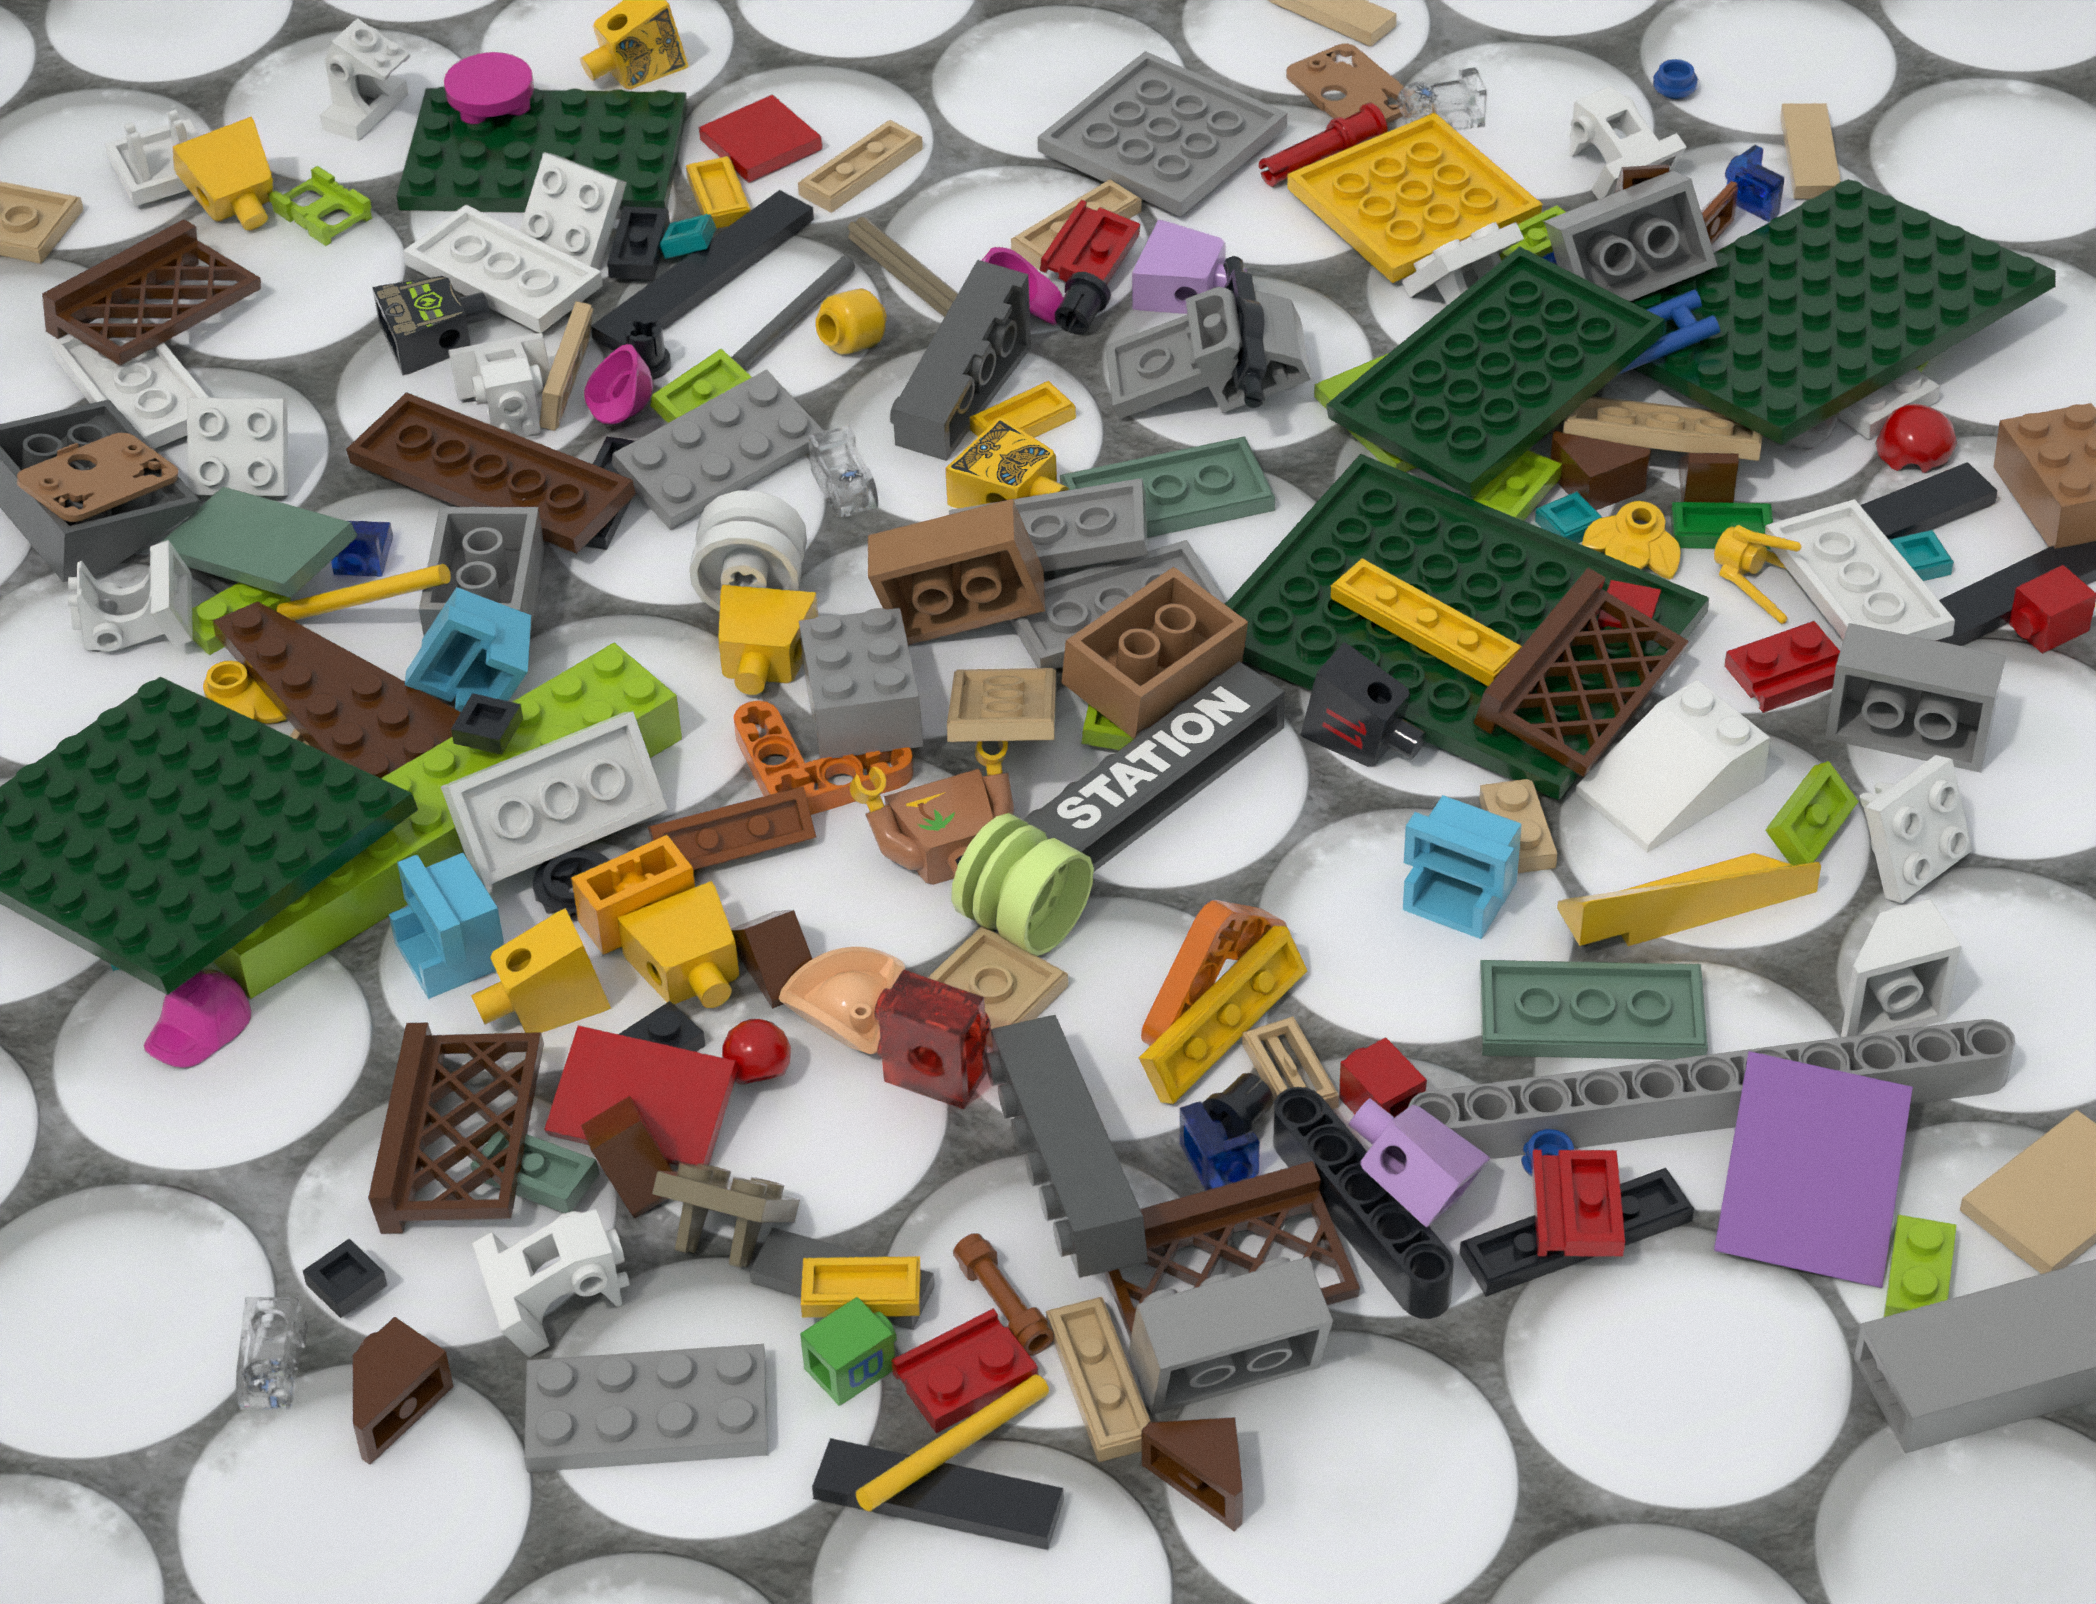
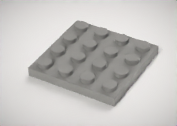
(1162, 133)

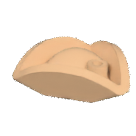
(841, 993)

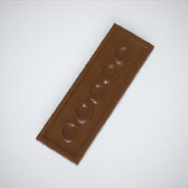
(490, 467)

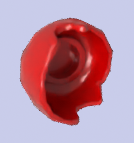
(1917, 437)

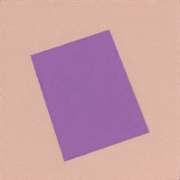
(1814, 1169)

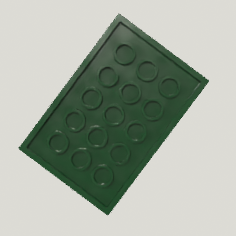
(497, 160)
(1495, 370)

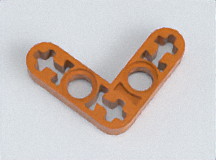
(797, 773)
(1217, 934)

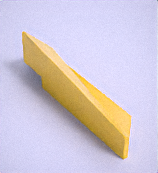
(1688, 899)

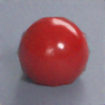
(758, 1049)

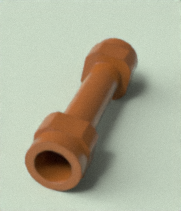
(980, 1261)

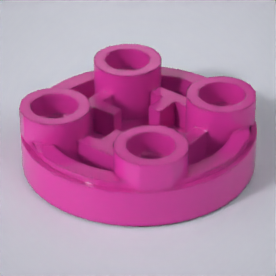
(489, 86)

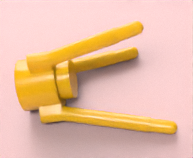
(1743, 552)

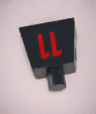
(1360, 710)

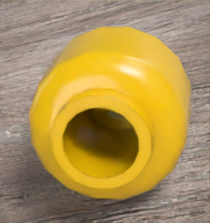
(851, 321)

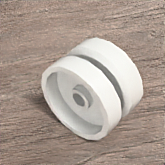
(747, 543)

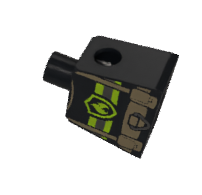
(426, 320)

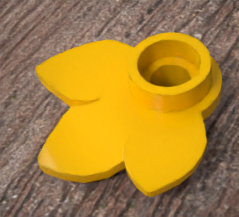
(1634, 542)
(235, 689)

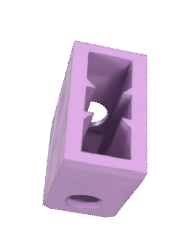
(1176, 267)
(1417, 1159)

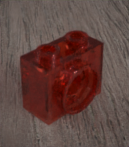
(932, 1038)

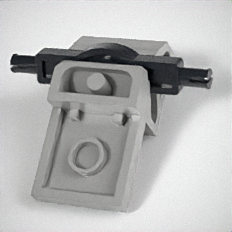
(1230, 340)

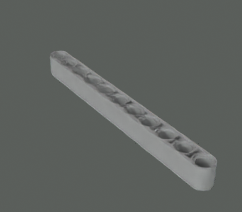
(1707, 1089)

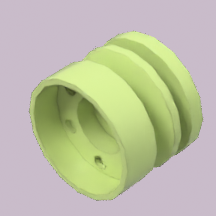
(1022, 884)

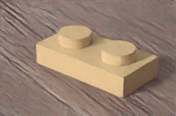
(1520, 803)

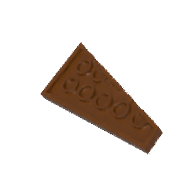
(333, 694)

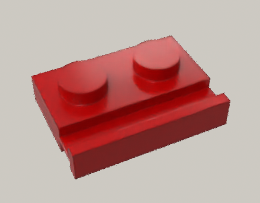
(1090, 243)
(1785, 666)
(1578, 1203)
(963, 1370)

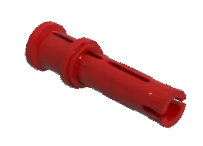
(1337, 137)

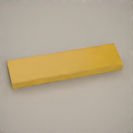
(1424, 621)
(1223, 1014)

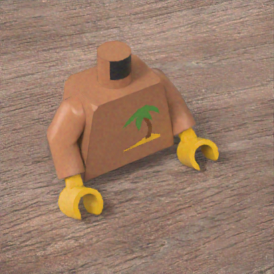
(936, 821)

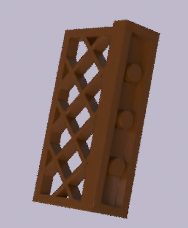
(139, 275)
(1541, 658)
(409, 1131)
(1228, 1210)

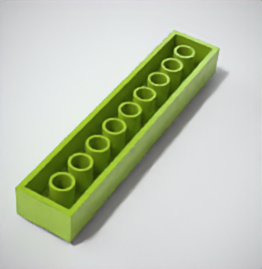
(370, 883)

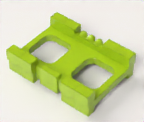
(333, 198)

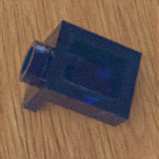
(1758, 187)
(367, 552)
(1211, 1153)

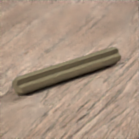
(902, 265)

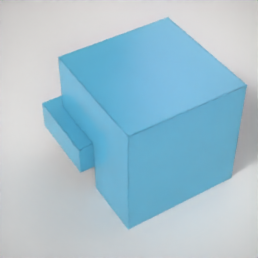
(471, 650)
(1460, 865)
(447, 924)

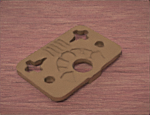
(1360, 83)
(112, 482)

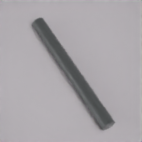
(794, 312)

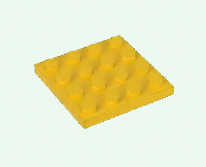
(1410, 194)

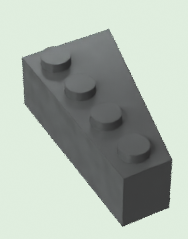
(965, 361)

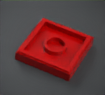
(760, 138)

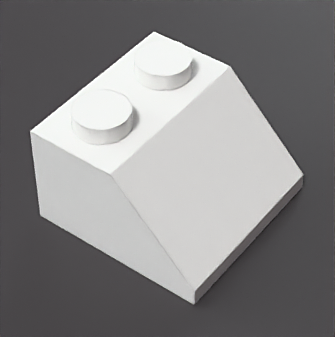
(1902, 972)

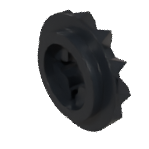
(555, 875)

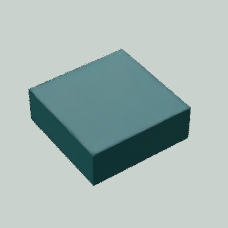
(688, 236)
(1567, 517)
(1924, 554)

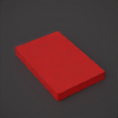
(674, 1089)

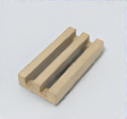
(1268, 1073)

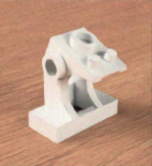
(361, 67)
(1594, 124)
(505, 379)
(138, 612)
(522, 1298)

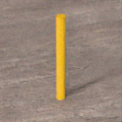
(365, 592)
(951, 1443)

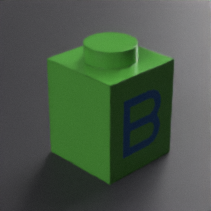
(849, 1350)

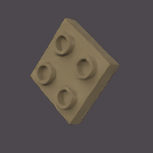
(709, 1188)

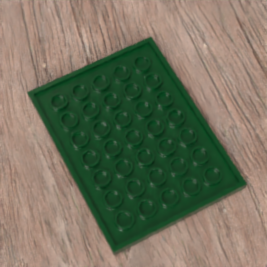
(1836, 308)
(1466, 558)
(179, 831)

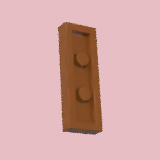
(740, 828)

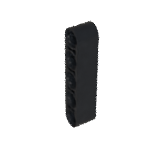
(1384, 1233)

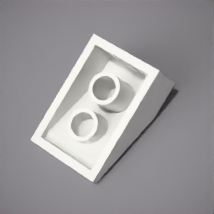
(1677, 766)

